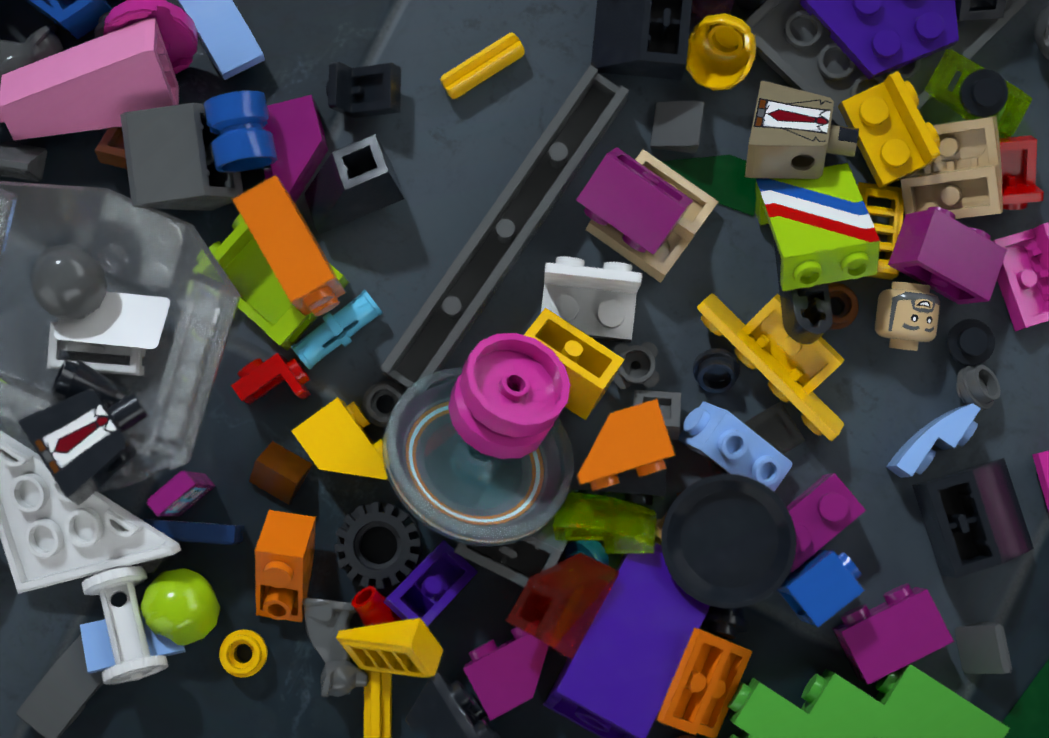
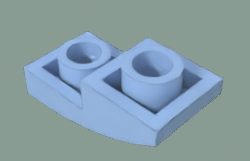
(224, 35)
(944, 432)

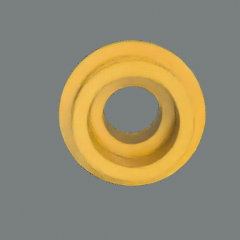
(229, 658)

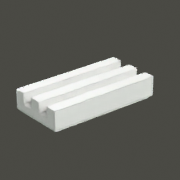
(136, 354)

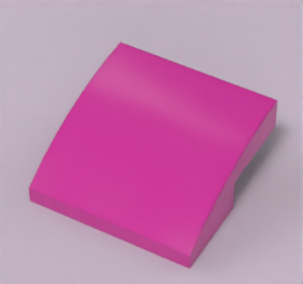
(1026, 276)

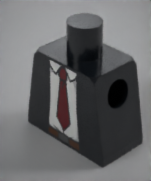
(84, 440)

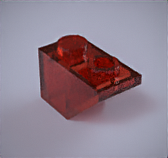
(563, 602)

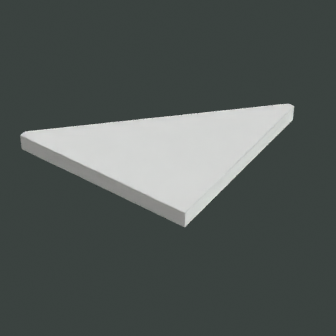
(60, 541)

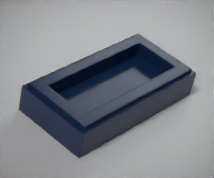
(199, 531)

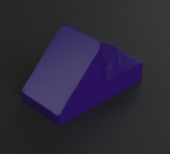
(431, 585)

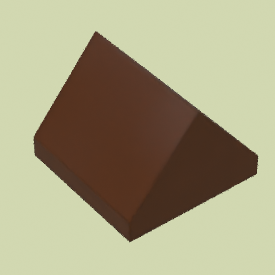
(280, 472)

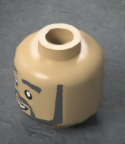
(907, 315)

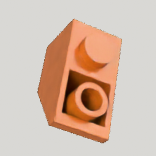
(627, 441)
(284, 565)

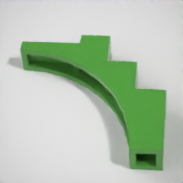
(905, 707)

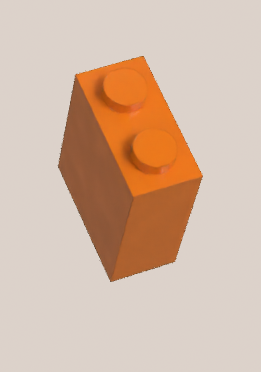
(290, 247)

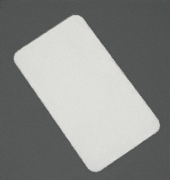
(119, 321)

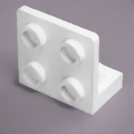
(593, 298)

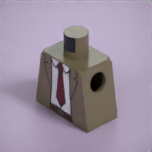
(794, 134)

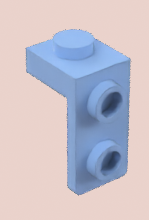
(733, 445)

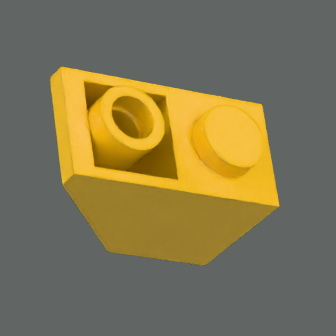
(339, 442)

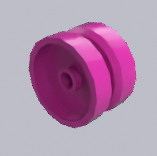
(508, 395)

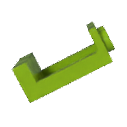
(259, 288)

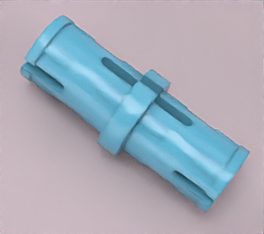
(336, 329)

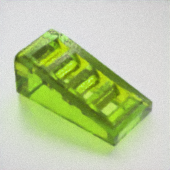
(1007, 118)

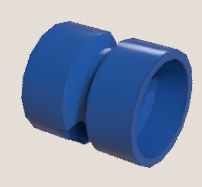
(239, 123)

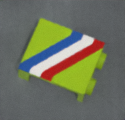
(819, 227)

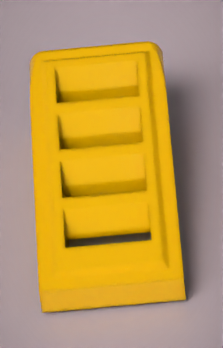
(895, 214)
(401, 648)

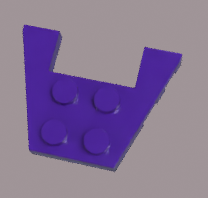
(887, 32)

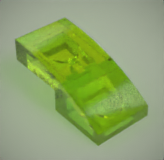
(619, 523)

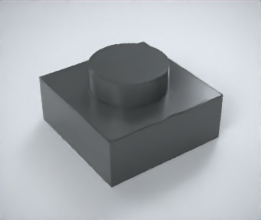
(669, 405)

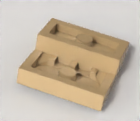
(964, 175)
(690, 223)

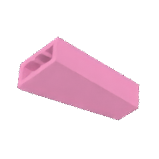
(90, 84)

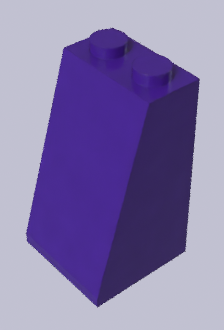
(628, 651)

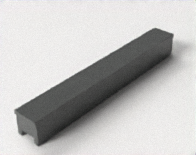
(506, 230)

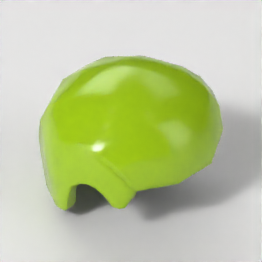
(180, 606)

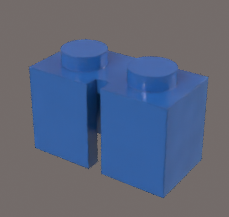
(821, 586)

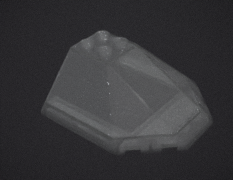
(141, 255)

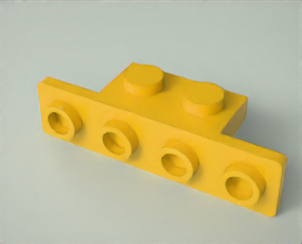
(788, 365)

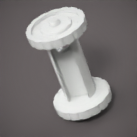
(124, 625)

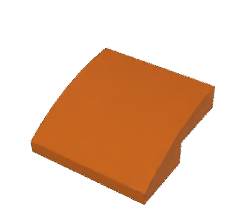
(704, 684)

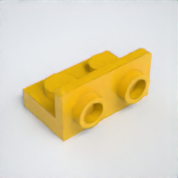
(891, 129)

